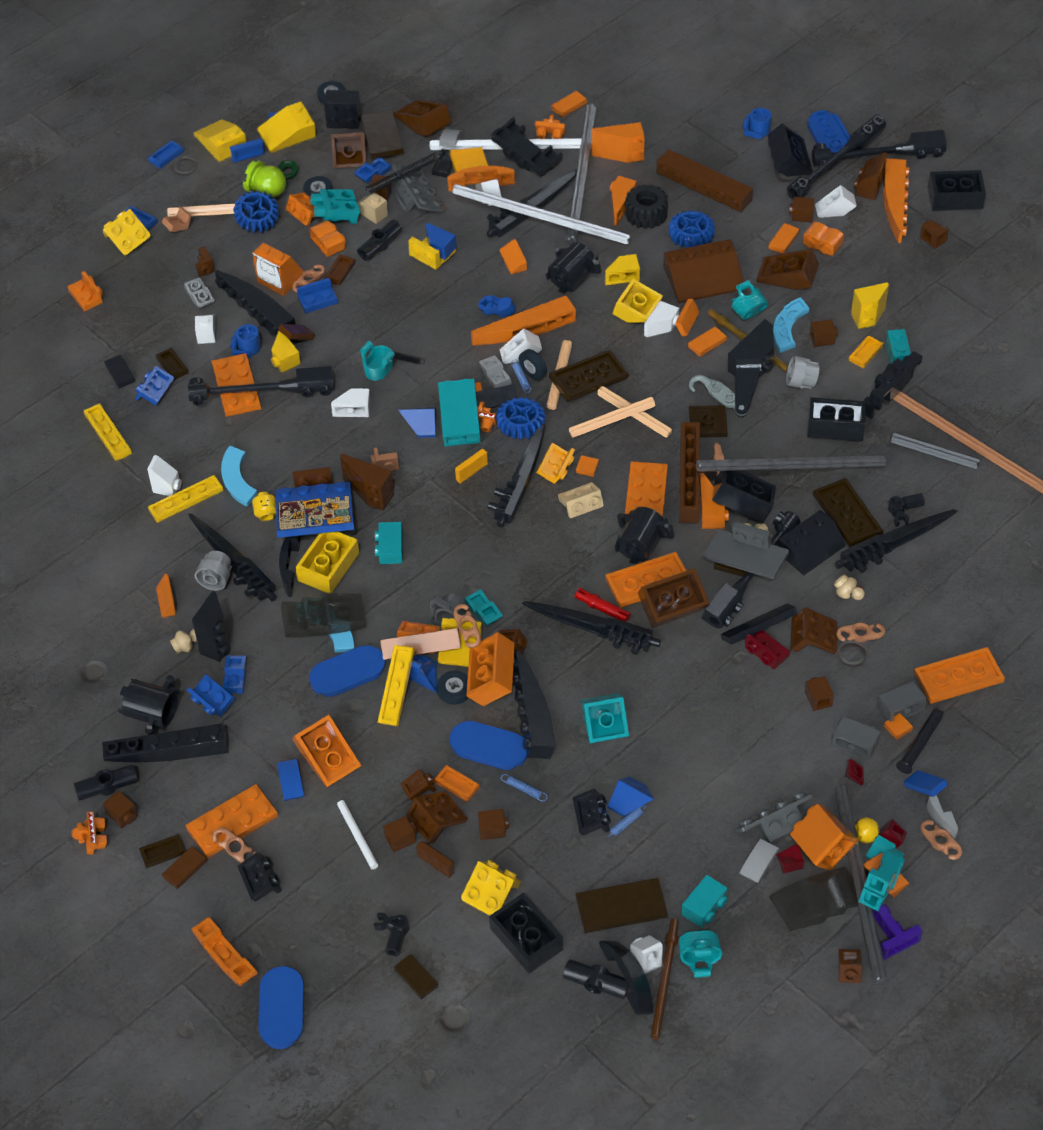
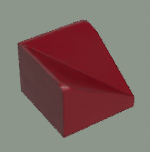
(893, 832)
(791, 859)

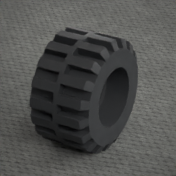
(646, 206)

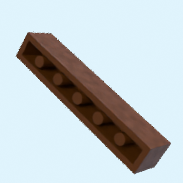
(704, 180)
(688, 473)

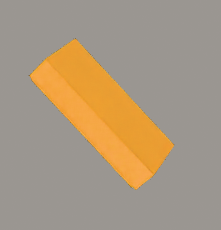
(866, 351)
(471, 465)

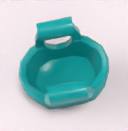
(749, 305)
(378, 362)
(698, 947)

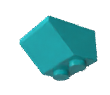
(604, 717)

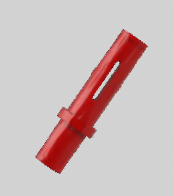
(608, 608)

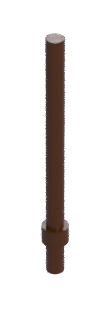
(671, 941)

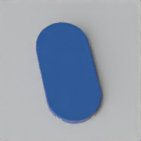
(828, 129)
(347, 671)
(488, 745)
(281, 1007)

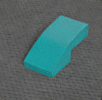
(482, 608)

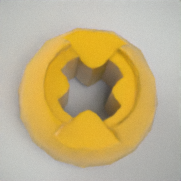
(866, 830)

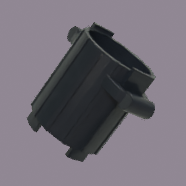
(572, 266)
(641, 533)
(150, 703)

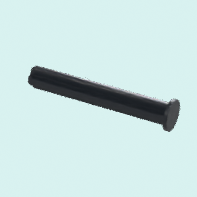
(920, 741)

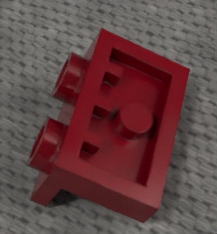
(766, 649)

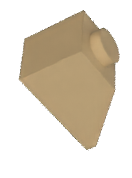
(373, 207)

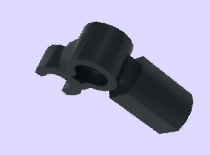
(897, 505)
(398, 926)

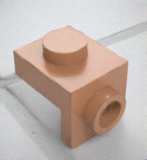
(178, 222)
(386, 461)

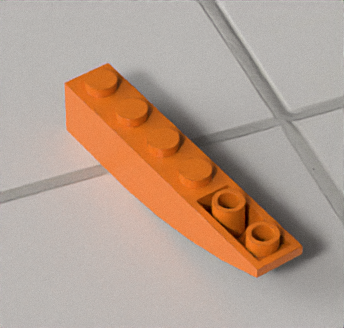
(896, 195)
(535, 320)

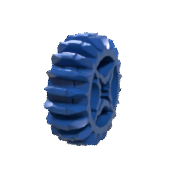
(251, 204)
(691, 228)
(521, 413)

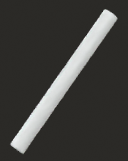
(357, 834)

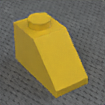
(623, 270)
(284, 353)

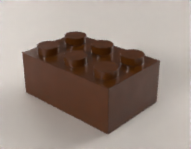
(673, 598)

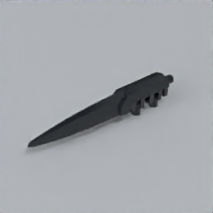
(509, 219)
(513, 493)
(878, 545)
(243, 567)
(601, 626)

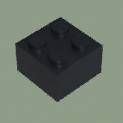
(342, 109)

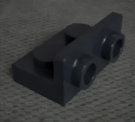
(591, 812)
(259, 876)

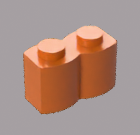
(327, 238)
(823, 238)

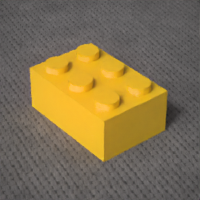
(327, 561)

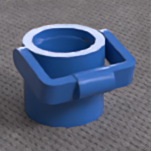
(759, 123)
(247, 339)

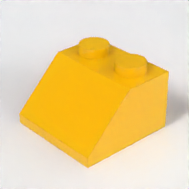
(636, 302)
(869, 304)

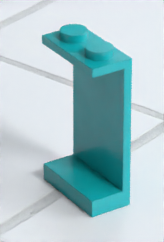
(459, 412)

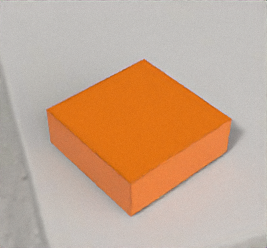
(587, 466)
(898, 727)

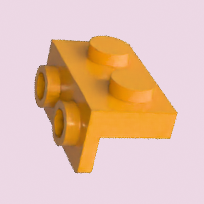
(555, 462)

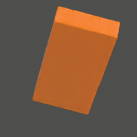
(569, 104)
(784, 238)
(687, 317)
(707, 341)
(457, 783)

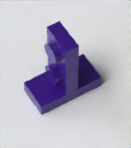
(893, 930)

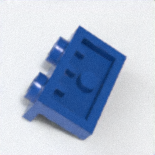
(316, 295)
(154, 386)
(212, 696)

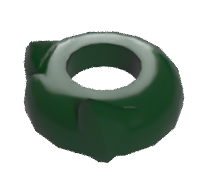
(289, 164)

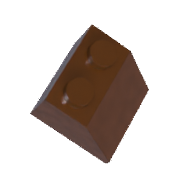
(348, 150)
(871, 177)

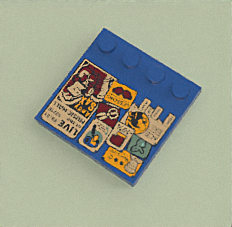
(314, 509)

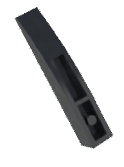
(255, 302)
(532, 711)
(168, 745)

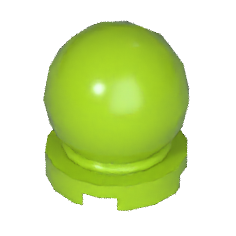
(264, 179)

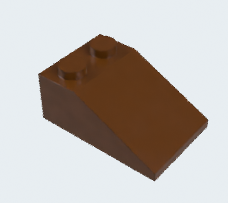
(424, 116)
(789, 270)
(368, 481)

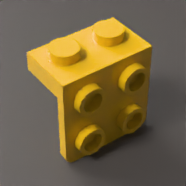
(126, 232)
(423, 252)
(457, 656)
(489, 887)

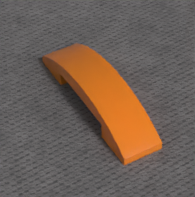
(482, 174)
(223, 953)

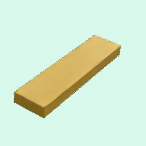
(107, 432)
(185, 498)
(396, 685)

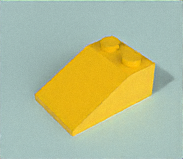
(287, 128)
(220, 137)

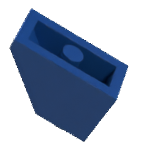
(440, 240)

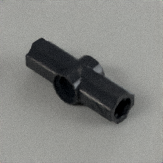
(379, 239)
(97, 785)
(596, 979)

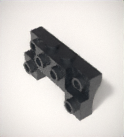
(523, 151)
(891, 382)

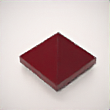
(855, 772)

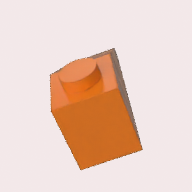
(619, 190)
(712, 514)

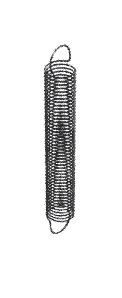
(407, 358)

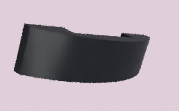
(290, 544)
(640, 994)

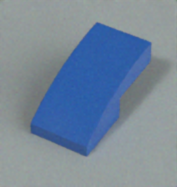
(378, 167)
(235, 674)
(290, 780)

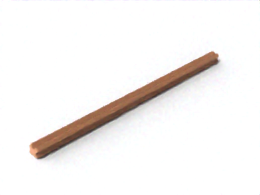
(970, 441)

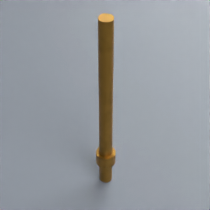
(724, 322)

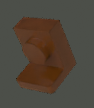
(205, 263)
(517, 637)
(418, 784)
(850, 966)

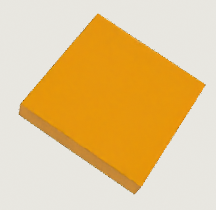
(467, 158)

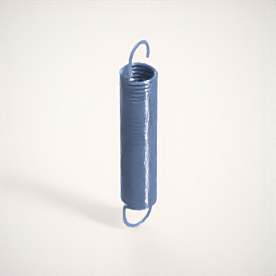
(521, 376)
(524, 787)
(626, 821)

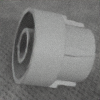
(802, 373)
(214, 571)

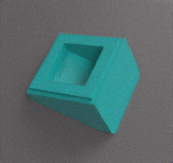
(879, 846)

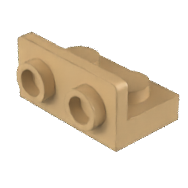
(581, 499)

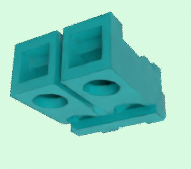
(336, 205)
(882, 880)

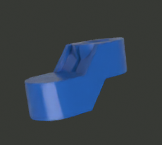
(498, 306)

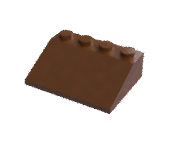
(703, 270)

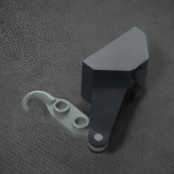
(747, 363)

